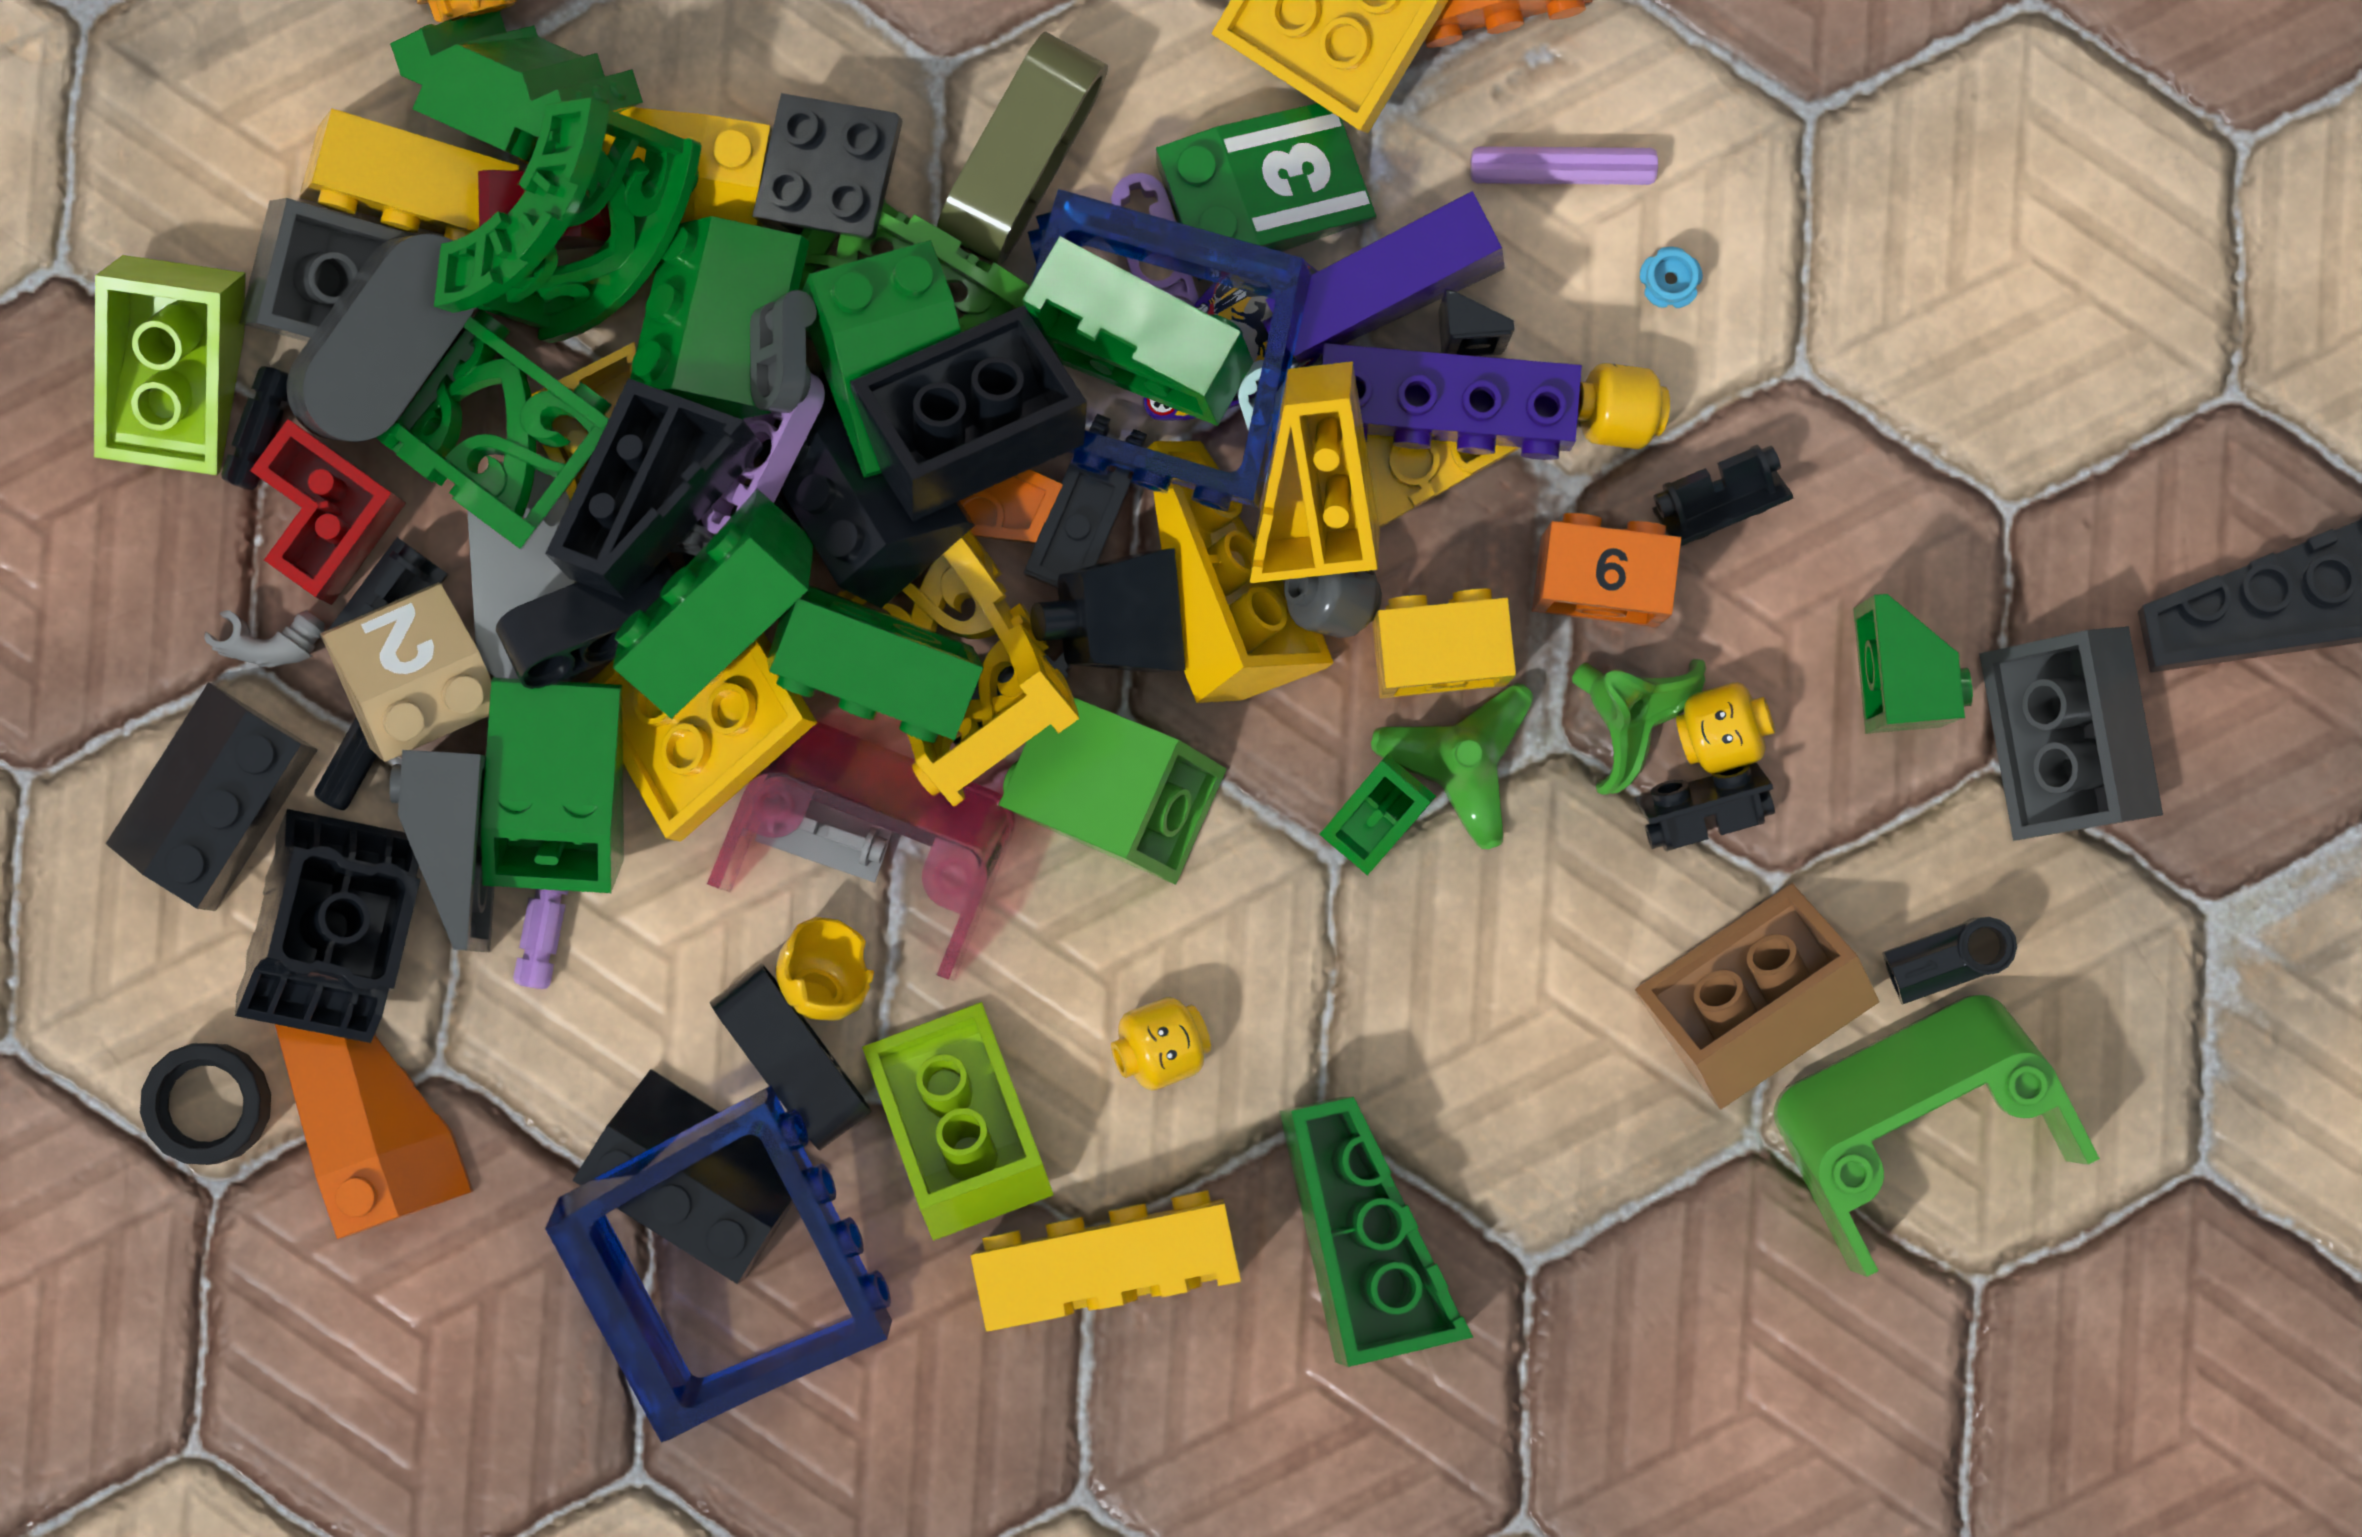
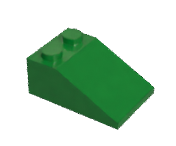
(874, 316)

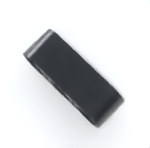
(571, 628)
(790, 1056)

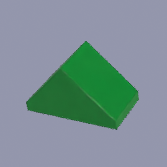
(1377, 814)

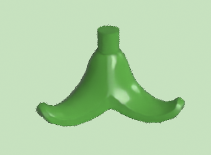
(1631, 711)
(1464, 758)

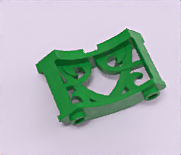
(512, 257)
(433, 421)

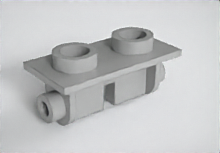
(836, 841)

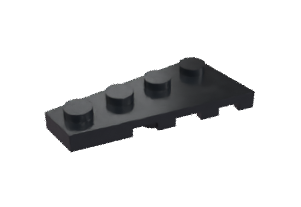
(2268, 608)

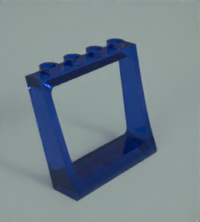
(1216, 260)
(626, 1314)

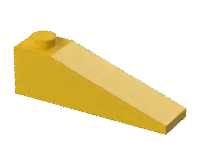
(728, 162)
(1232, 629)

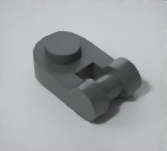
(779, 352)

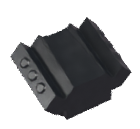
(330, 927)

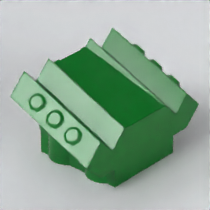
(500, 80)

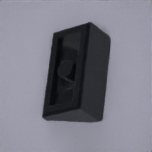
(1472, 327)

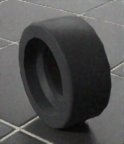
(156, 1094)

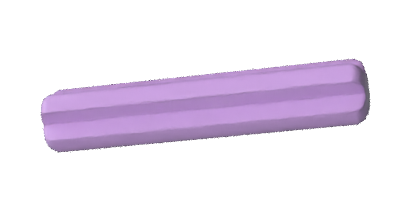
(1564, 165)

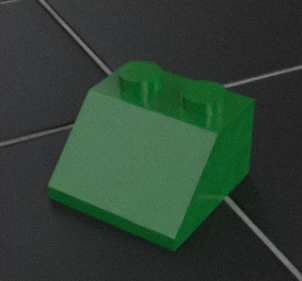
(1906, 670)

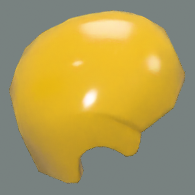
(824, 969)

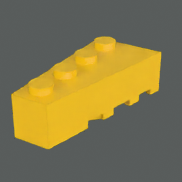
(1104, 1262)

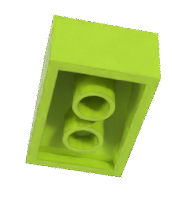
(166, 362)
(957, 1121)

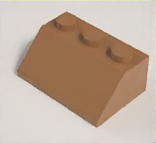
(1758, 995)

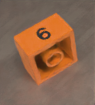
(1606, 571)

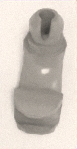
(287, 647)

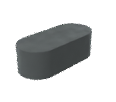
(375, 344)

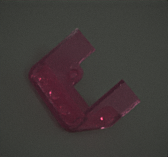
(883, 790)

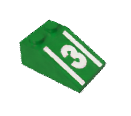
(1268, 179)

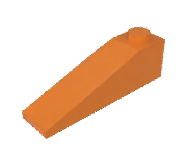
(368, 1132)

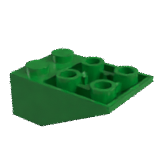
(553, 787)

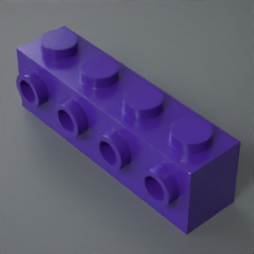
(1464, 400)

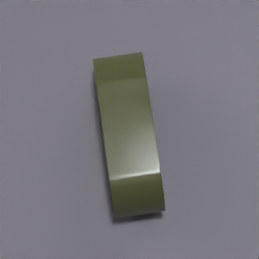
(1022, 147)

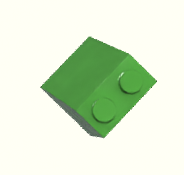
(1116, 789)

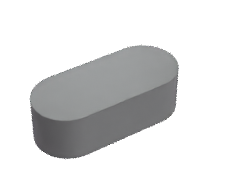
(511, 576)

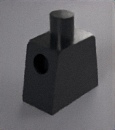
(1117, 614)

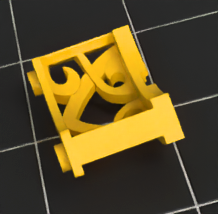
(1028, 701)

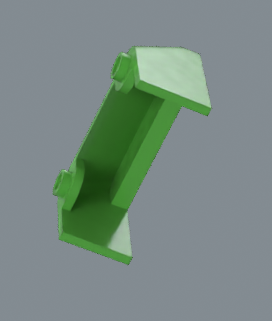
(1901, 1077)

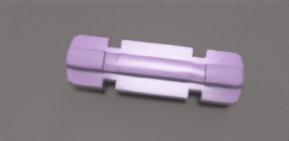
(539, 938)

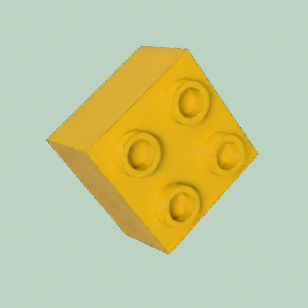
(1443, 645)

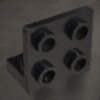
(827, 167)

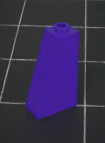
(1397, 276)

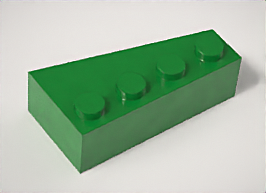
(1365, 1246)

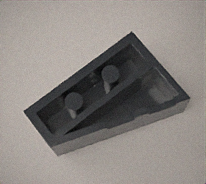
(647, 486)

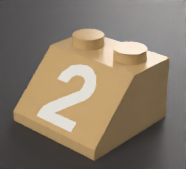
(410, 671)

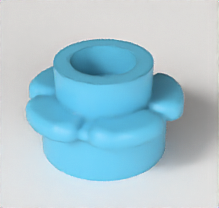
(1673, 261)

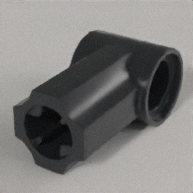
(1944, 959)

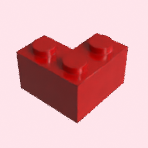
(338, 517)

